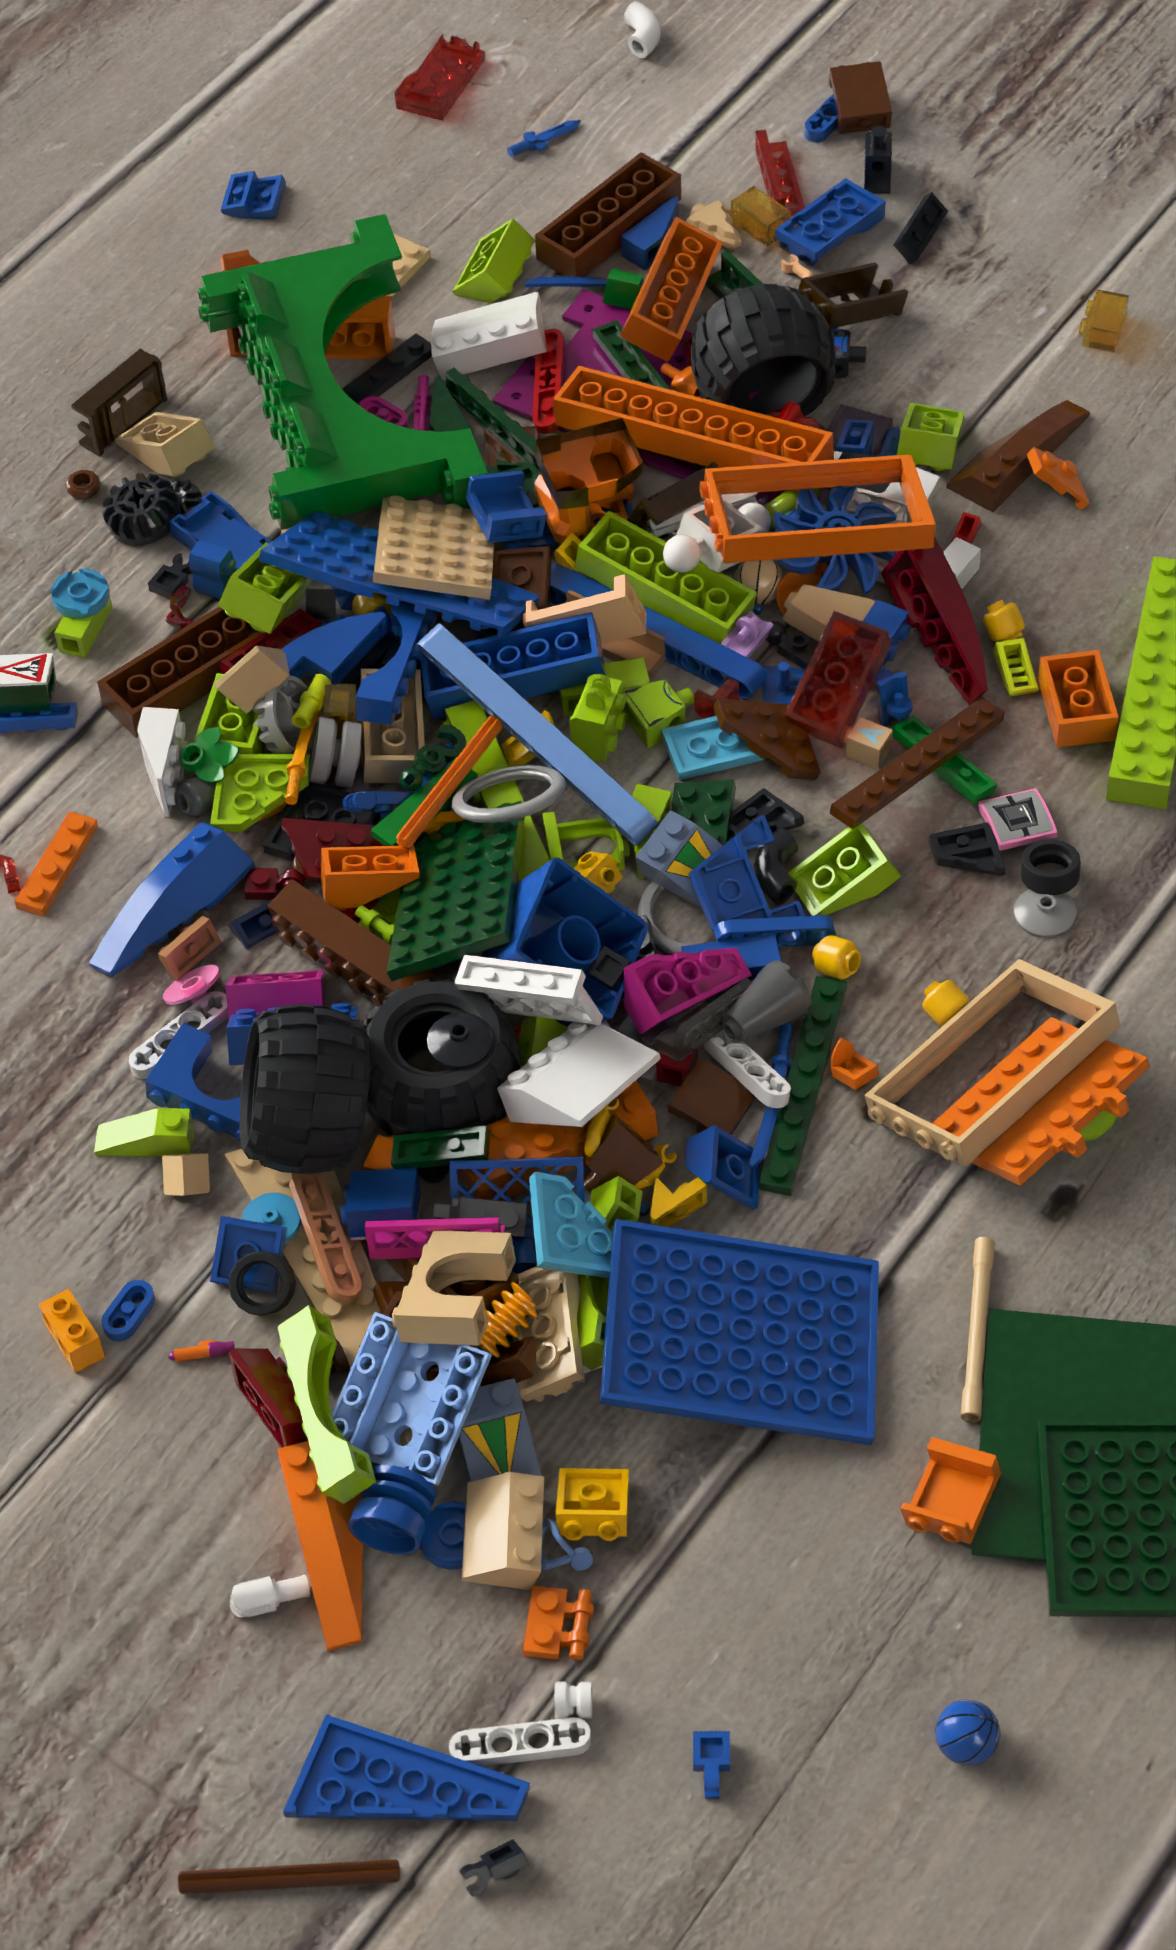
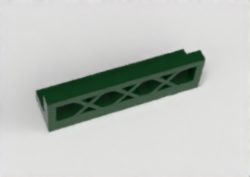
(728, 281)

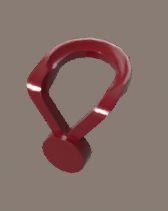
(181, 621)

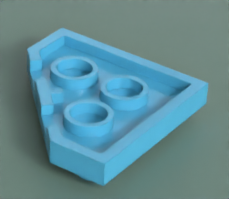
(567, 1230)

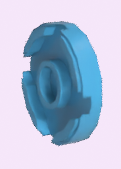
(80, 593)

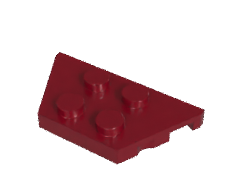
(312, 835)

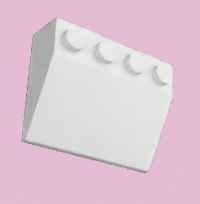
(489, 335)
(575, 1076)

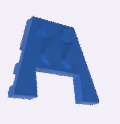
(729, 884)

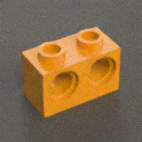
(71, 1330)

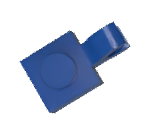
(711, 1755)

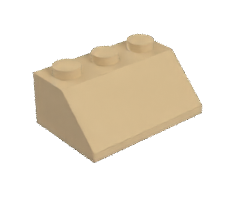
(503, 1530)

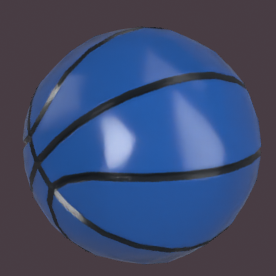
(967, 1732)

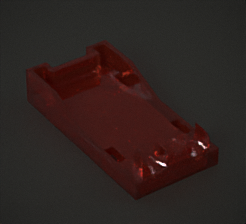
(440, 78)

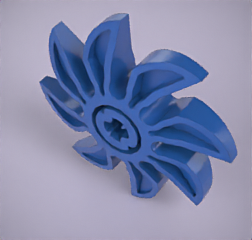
(815, 517)

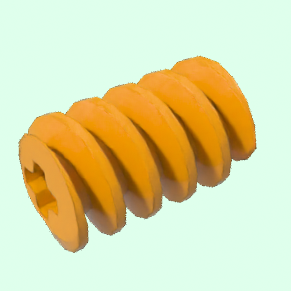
(506, 1318)

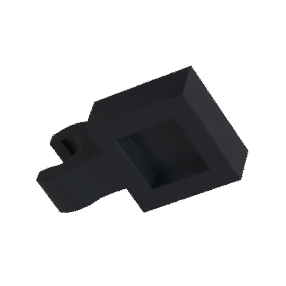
(497, 1863)

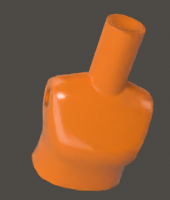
(682, 381)

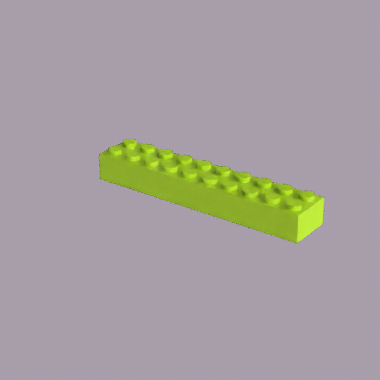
(1147, 726)

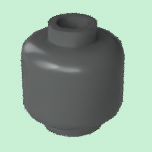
(195, 796)

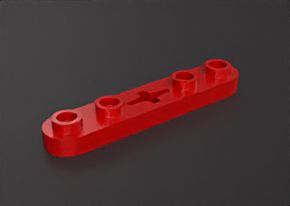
(548, 364)

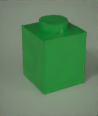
(622, 288)

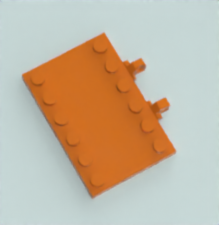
(1059, 1115)

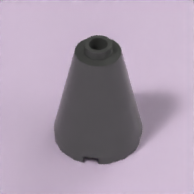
(767, 1003)

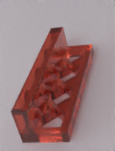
(772, 180)

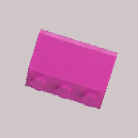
(275, 990)

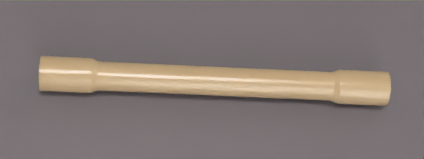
(972, 1392)

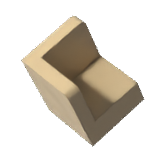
(186, 1174)

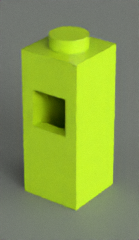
(77, 635)

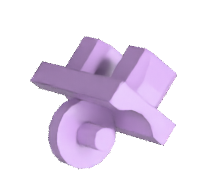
(747, 634)

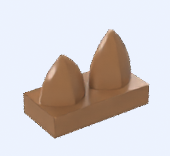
(189, 947)

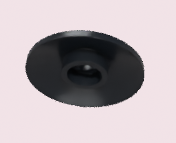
(463, 1049)

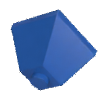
(724, 1164)

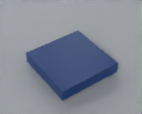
(243, 1237)

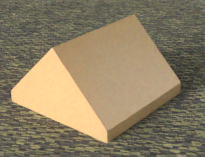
(254, 676)

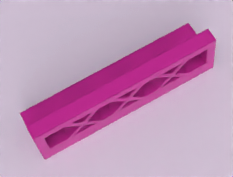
(407, 1237)

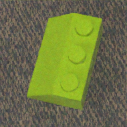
(495, 263)

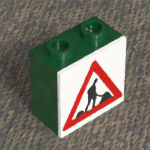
(27, 682)

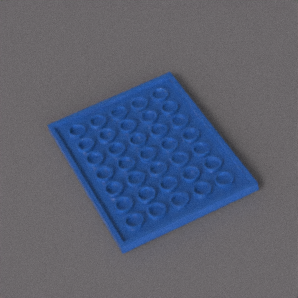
(741, 1332)

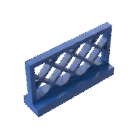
(509, 1164)

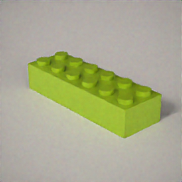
(696, 598)

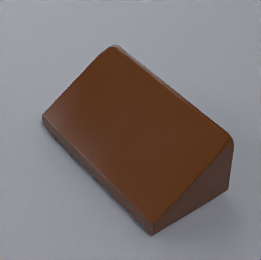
(514, 1362)

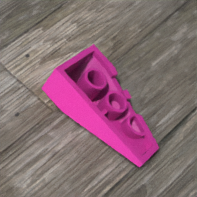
(671, 984)

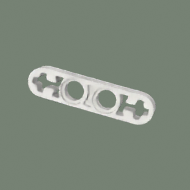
(196, 1012)
(768, 1088)
(519, 1735)

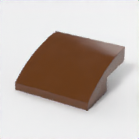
(711, 1098)

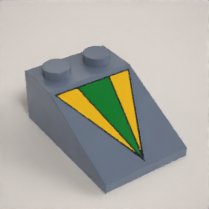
(673, 853)
(497, 1434)

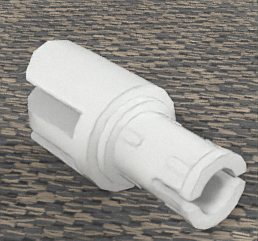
(265, 1595)

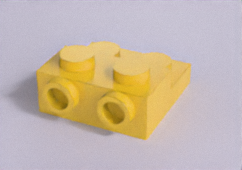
(592, 1503)

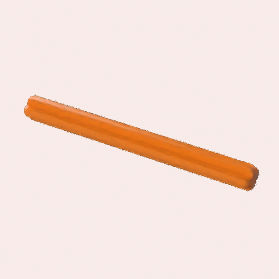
(449, 782)

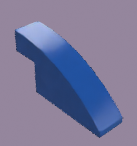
(335, 646)

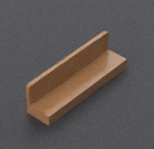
(648, 645)

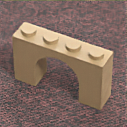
(447, 1259)

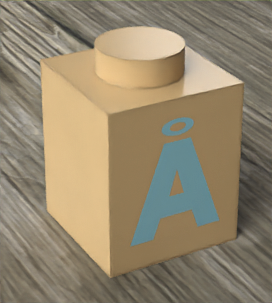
(868, 743)

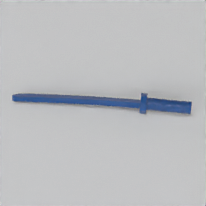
(567, 282)
(781, 1064)

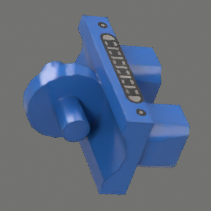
(892, 696)

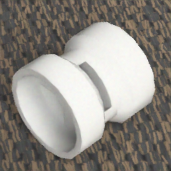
(573, 1700)

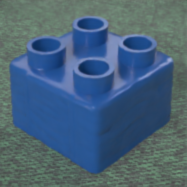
(566, 924)

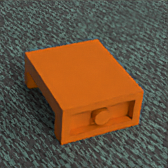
(952, 1491)

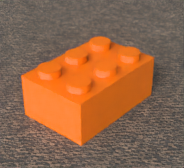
(1078, 698)

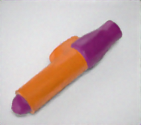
(204, 1349)

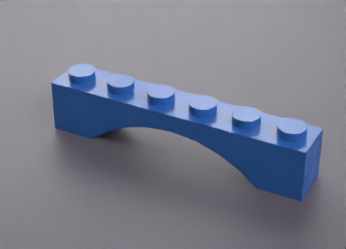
(382, 692)

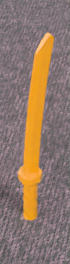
(296, 768)

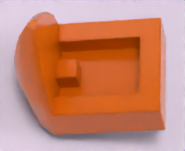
(850, 1066)

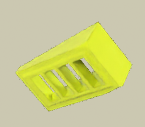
(1019, 648)

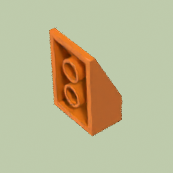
(364, 873)

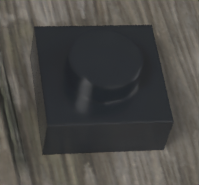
(321, 603)
(608, 968)

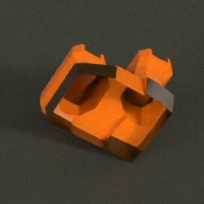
(584, 468)

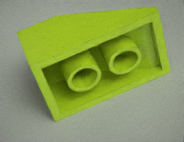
(931, 435)
(844, 872)

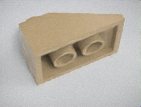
(167, 442)

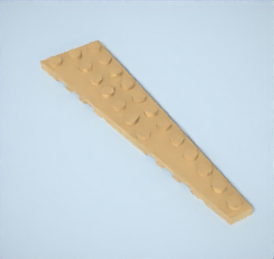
(347, 1320)

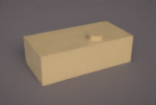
(392, 747)

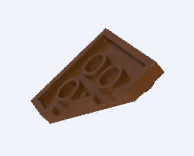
(769, 735)

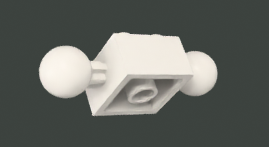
(696, 542)

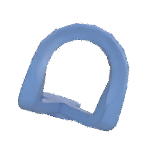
(579, 1558)

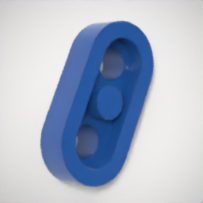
(126, 1312)

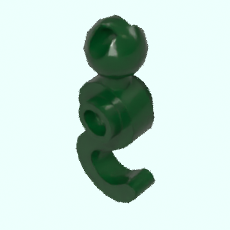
(432, 758)

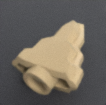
(716, 221)

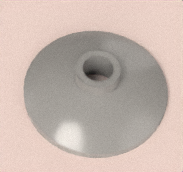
(1041, 920)

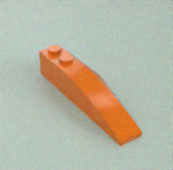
(328, 1548)

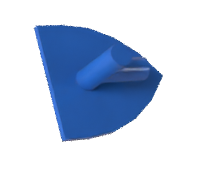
(781, 683)

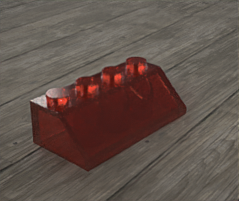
(838, 678)

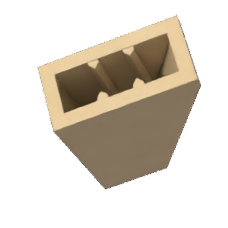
(813, 608)

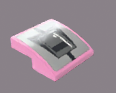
(1018, 819)

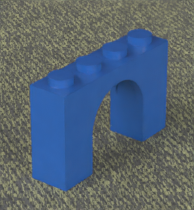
(173, 1083)

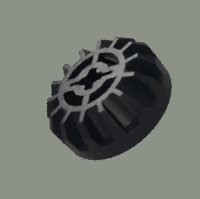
(146, 520)

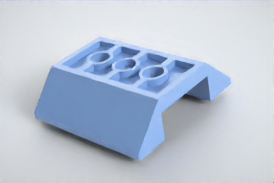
(391, 1394)

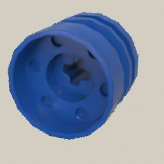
(393, 1510)

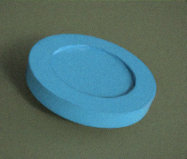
(275, 1210)

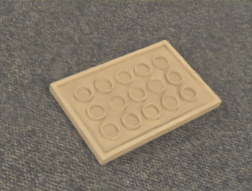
(432, 548)

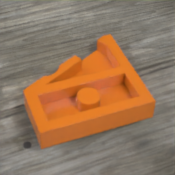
(1058, 474)

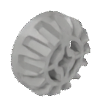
(276, 716)

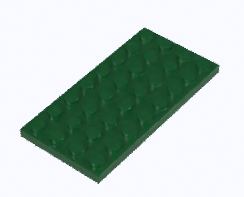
(461, 895)

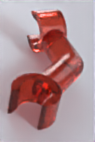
(10, 873)

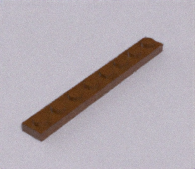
(916, 763)

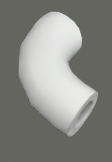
(646, 26)

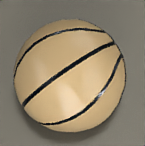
(760, 577)

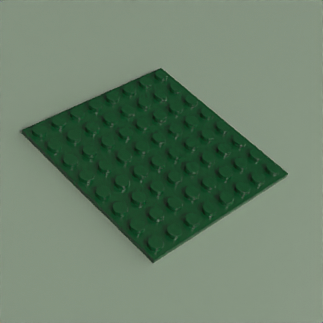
(1059, 1371)

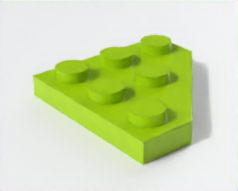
(252, 789)

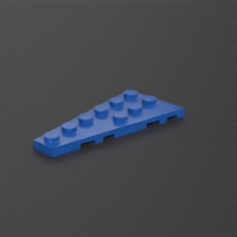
(379, 1776)

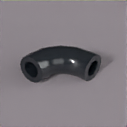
(771, 867)

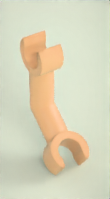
(795, 267)

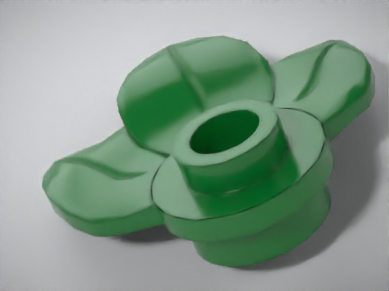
(212, 755)

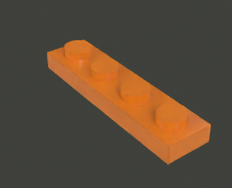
(56, 864)

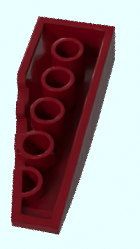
(938, 609)

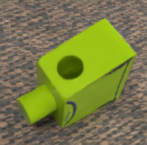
(656, 708)

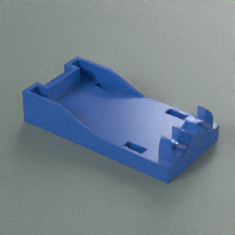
(830, 220)
(220, 525)

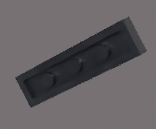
(390, 369)

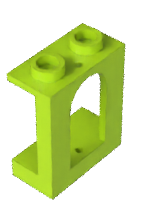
(582, 829)

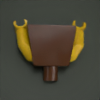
(618, 1150)

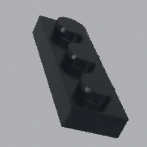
(920, 228)

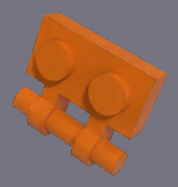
(546, 1623)

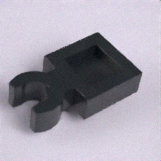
(170, 579)

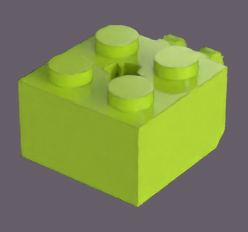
(599, 717)

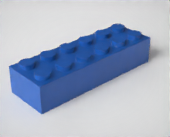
(527, 659)

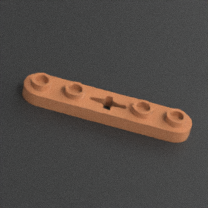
(333, 1259)

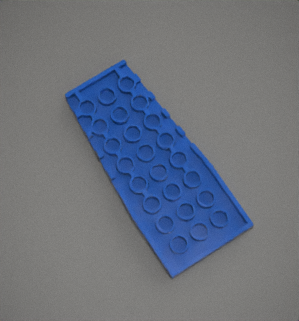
(345, 558)

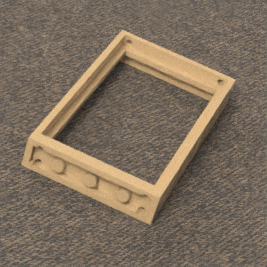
(1095, 1010)

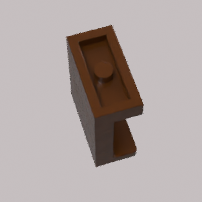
(860, 97)

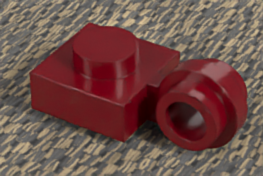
(264, 882)

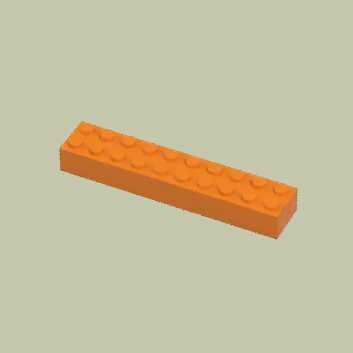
(686, 424)

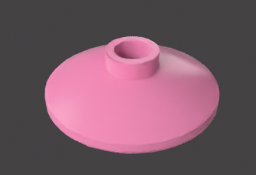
(192, 985)

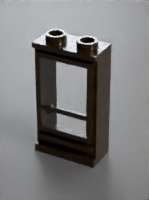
(856, 280)
(97, 402)
(669, 501)

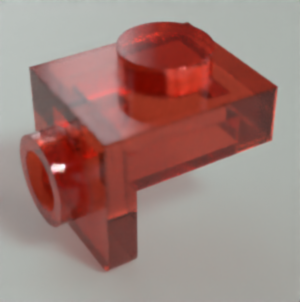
(704, 702)

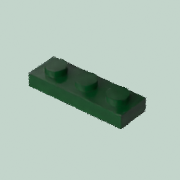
(440, 1147)

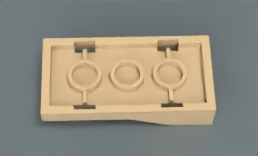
(555, 1332)

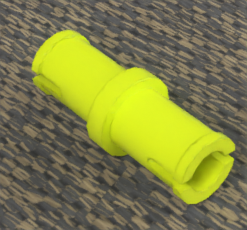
(311, 701)

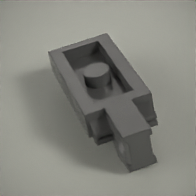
(510, 1214)

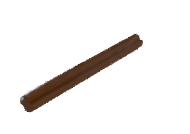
(289, 1876)

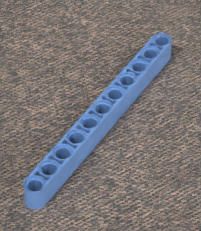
(538, 734)

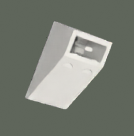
(161, 743)

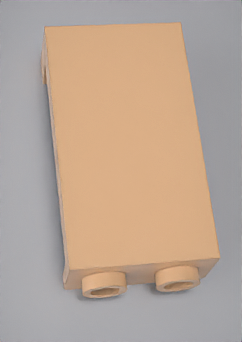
(616, 612)

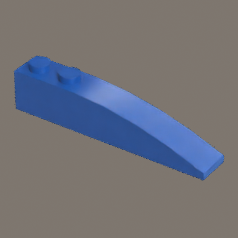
(182, 884)

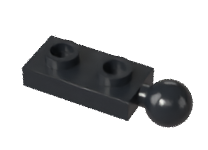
(794, 646)

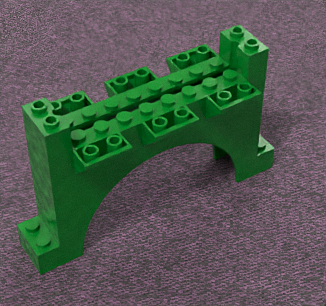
(336, 450)

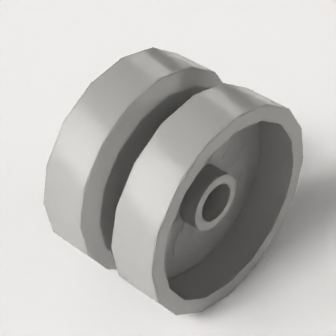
(334, 752)

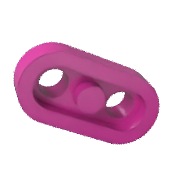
(385, 410)

